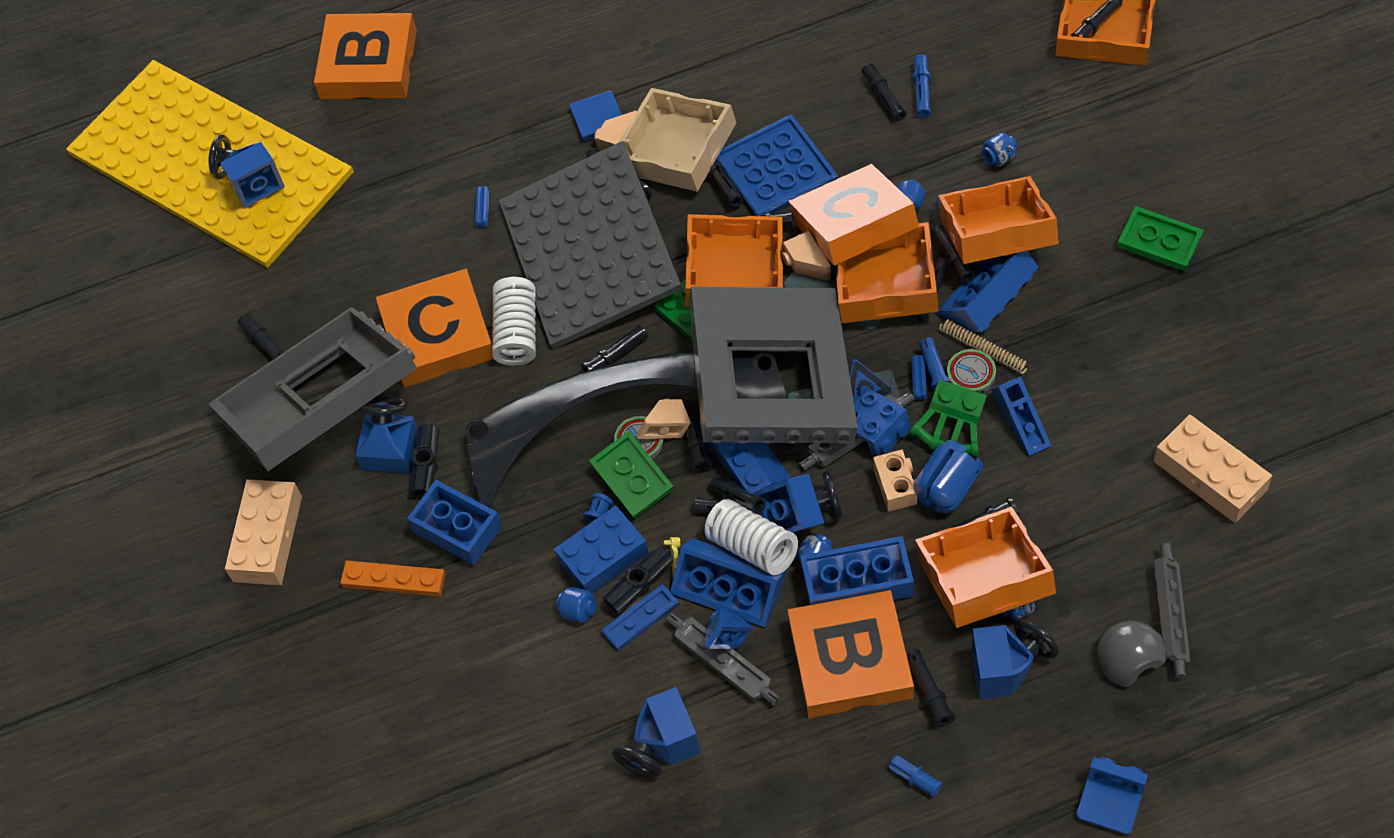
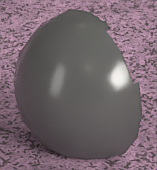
(1129, 650)

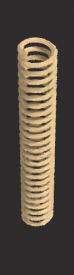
(980, 341)

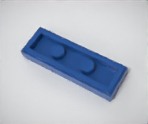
(640, 617)

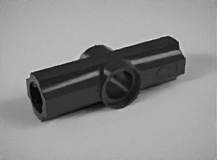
(425, 448)
(627, 591)

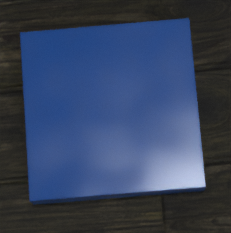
(593, 112)

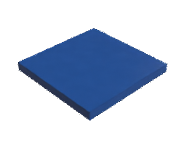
(775, 166)

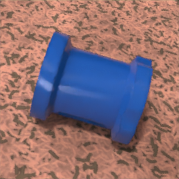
(598, 507)

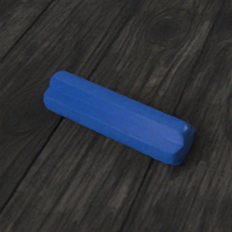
(482, 206)
(918, 377)

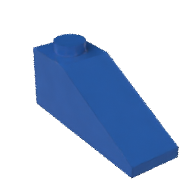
(1021, 415)
(726, 630)

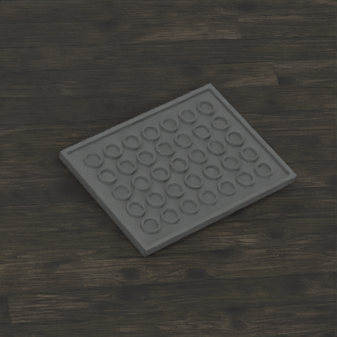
(589, 245)

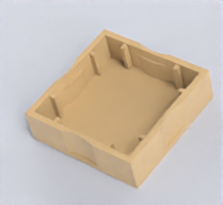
(677, 138)

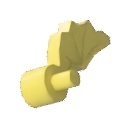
(674, 543)

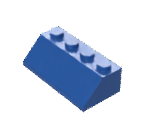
(985, 296)
(749, 464)
(858, 571)
(726, 582)

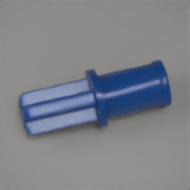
(915, 775)

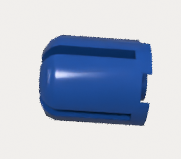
(947, 477)

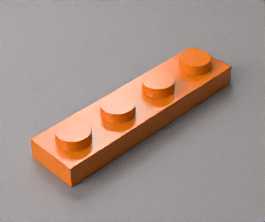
(393, 578)

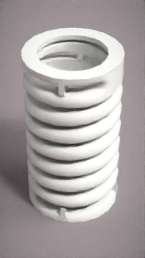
(514, 321)
(751, 537)

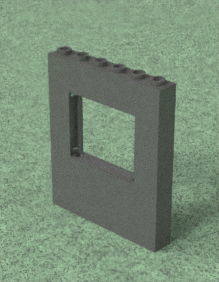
(771, 322)
(276, 421)

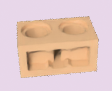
(891, 481)

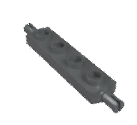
(825, 453)
(1172, 610)
(724, 661)

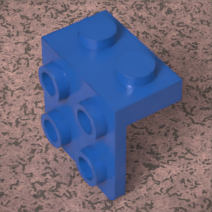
(880, 422)
(1111, 795)

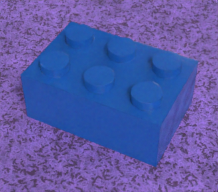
(454, 522)
(601, 551)

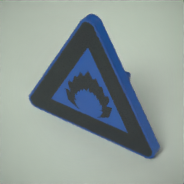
(864, 379)

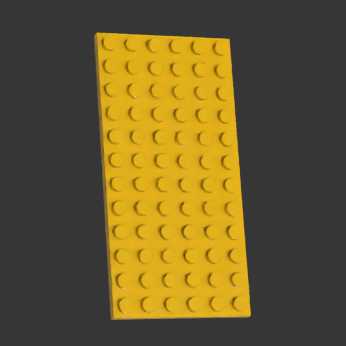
(159, 146)

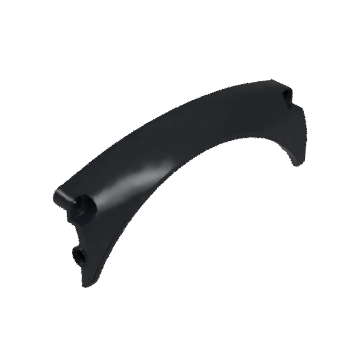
(521, 419)

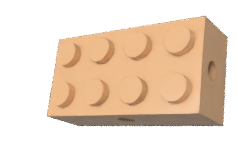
(1212, 468)
(263, 532)

